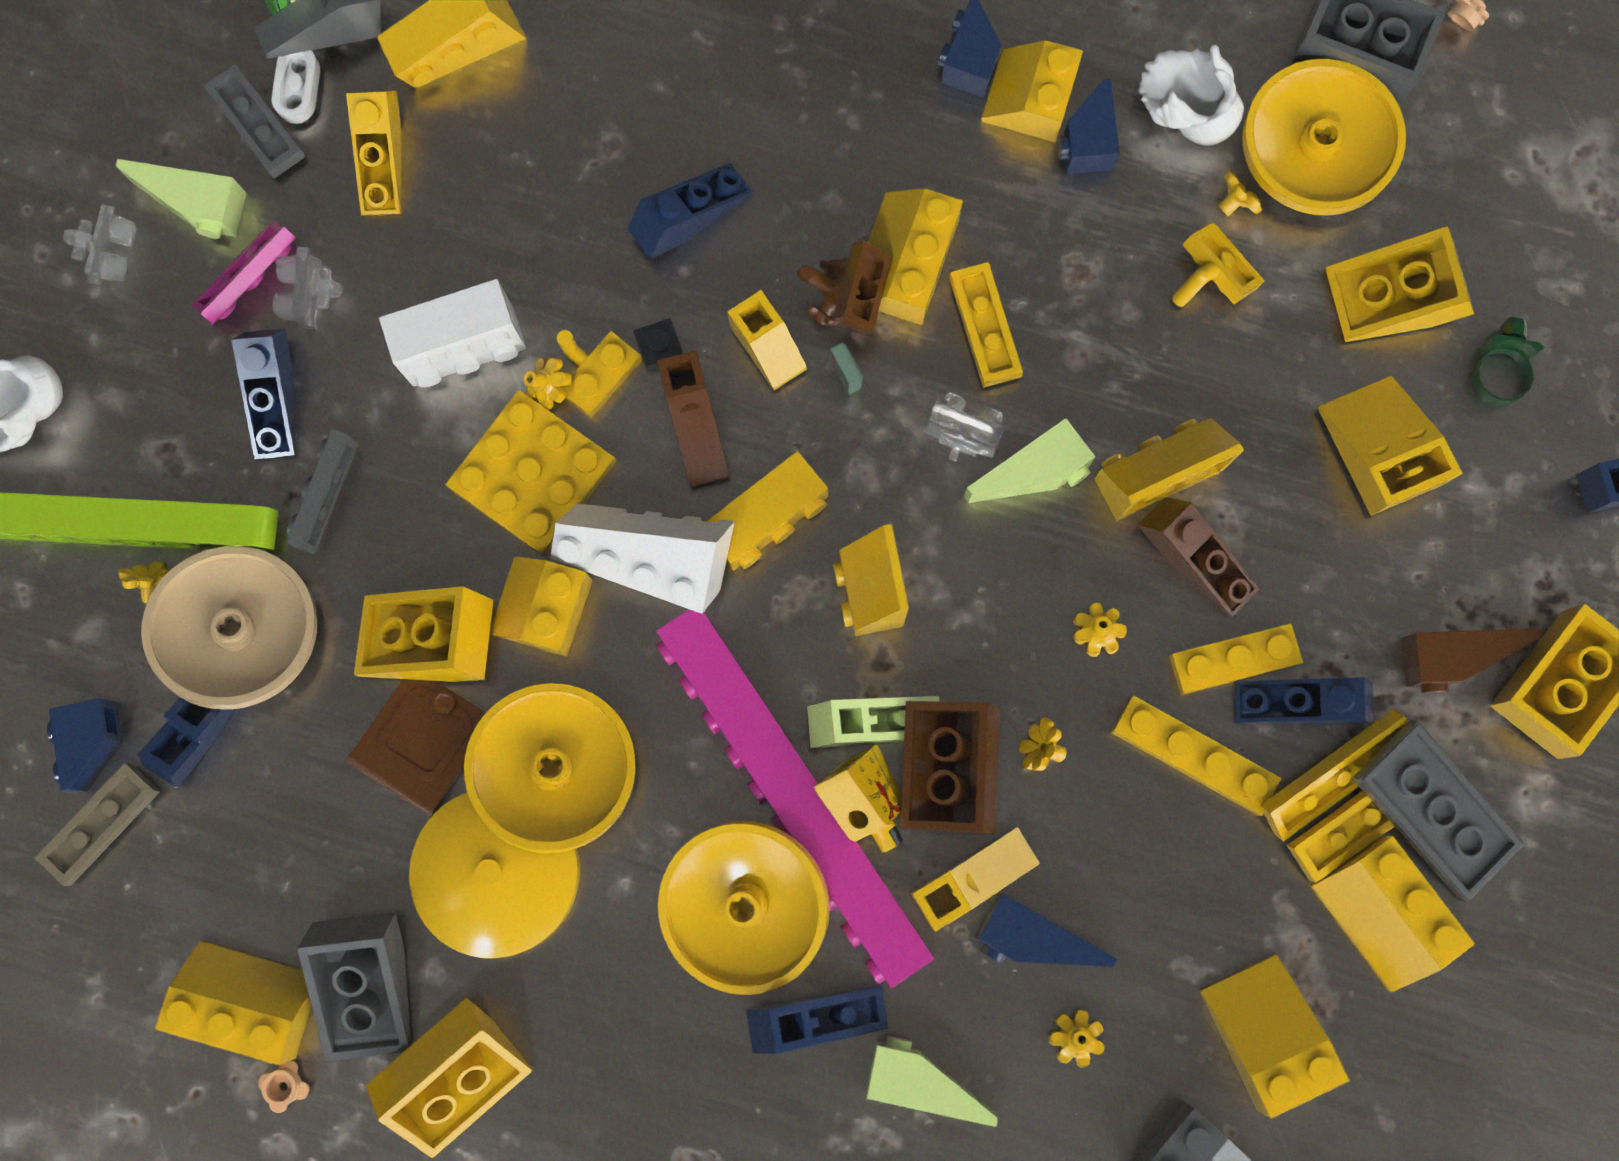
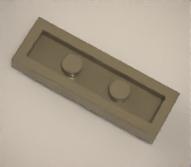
(97, 824)

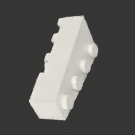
(646, 552)

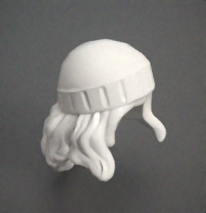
(1192, 94)
(27, 395)

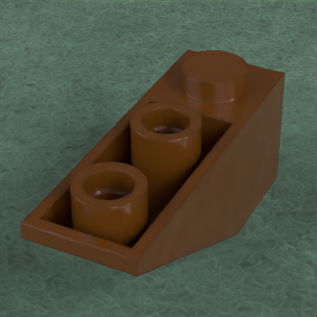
(693, 418)
(1198, 553)

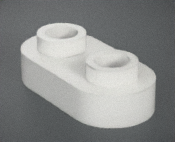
(296, 87)

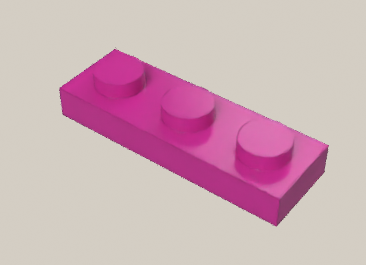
(244, 272)

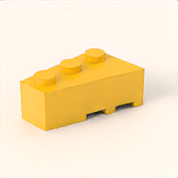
(447, 37)

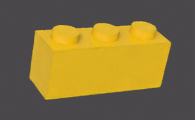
(771, 508)

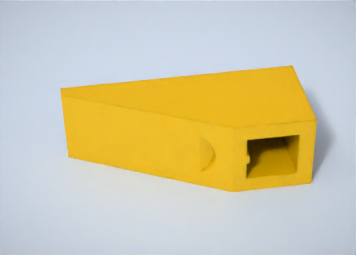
(376, 150)
(974, 879)

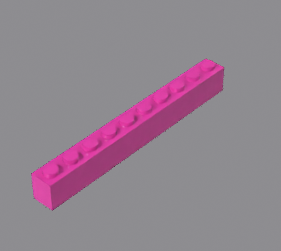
(789, 787)

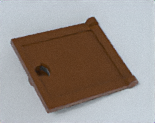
(414, 746)

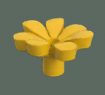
(1238, 196)
(546, 382)
(143, 578)
(1094, 634)
(1042, 745)
(1068, 1038)

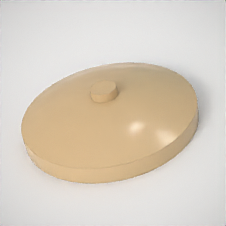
(229, 627)

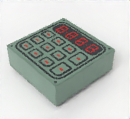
(846, 368)

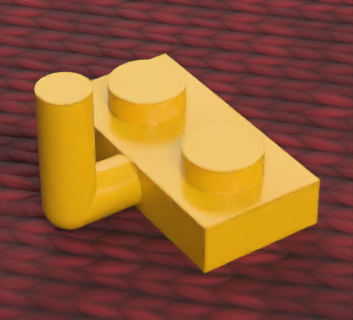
(1220, 263)
(597, 373)

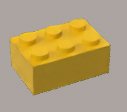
(1565, 684)

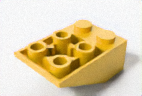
(1388, 445)

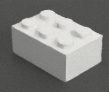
(453, 334)

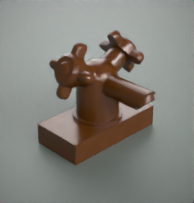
(850, 287)

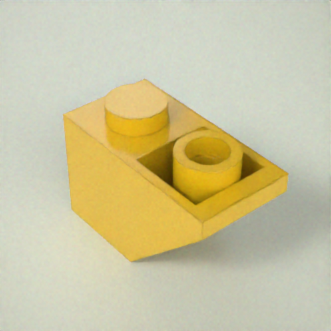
(766, 339)

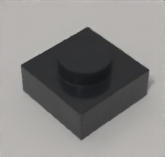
(657, 342)

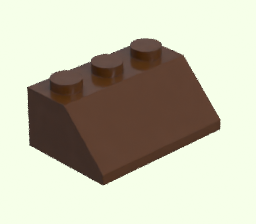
(950, 767)

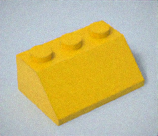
(917, 233)
(1166, 466)
(1392, 914)
(238, 1003)
(447, 1079)

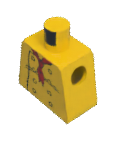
(864, 798)

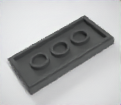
(1438, 810)

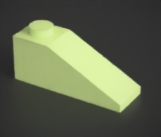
(201, 199)
(1039, 467)
(859, 721)
(913, 1081)

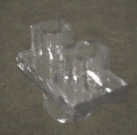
(108, 229)
(311, 288)
(964, 431)

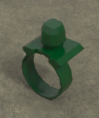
(1513, 343)

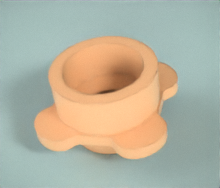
(1468, 13)
(276, 1097)

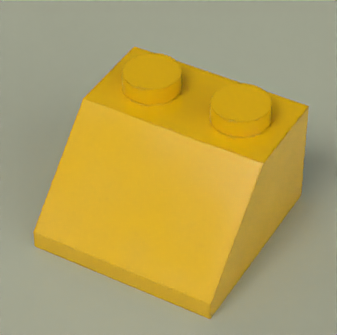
(1032, 88)
(541, 605)

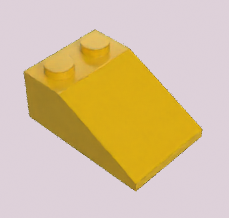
(1400, 287)
(872, 583)
(425, 635)
(1273, 1037)

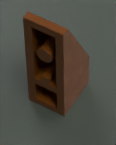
(1451, 657)

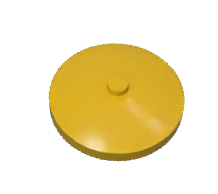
(1323, 137)
(549, 768)
(484, 891)
(743, 907)

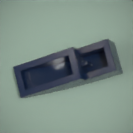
(183, 740)

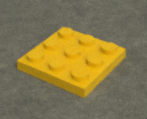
(530, 471)

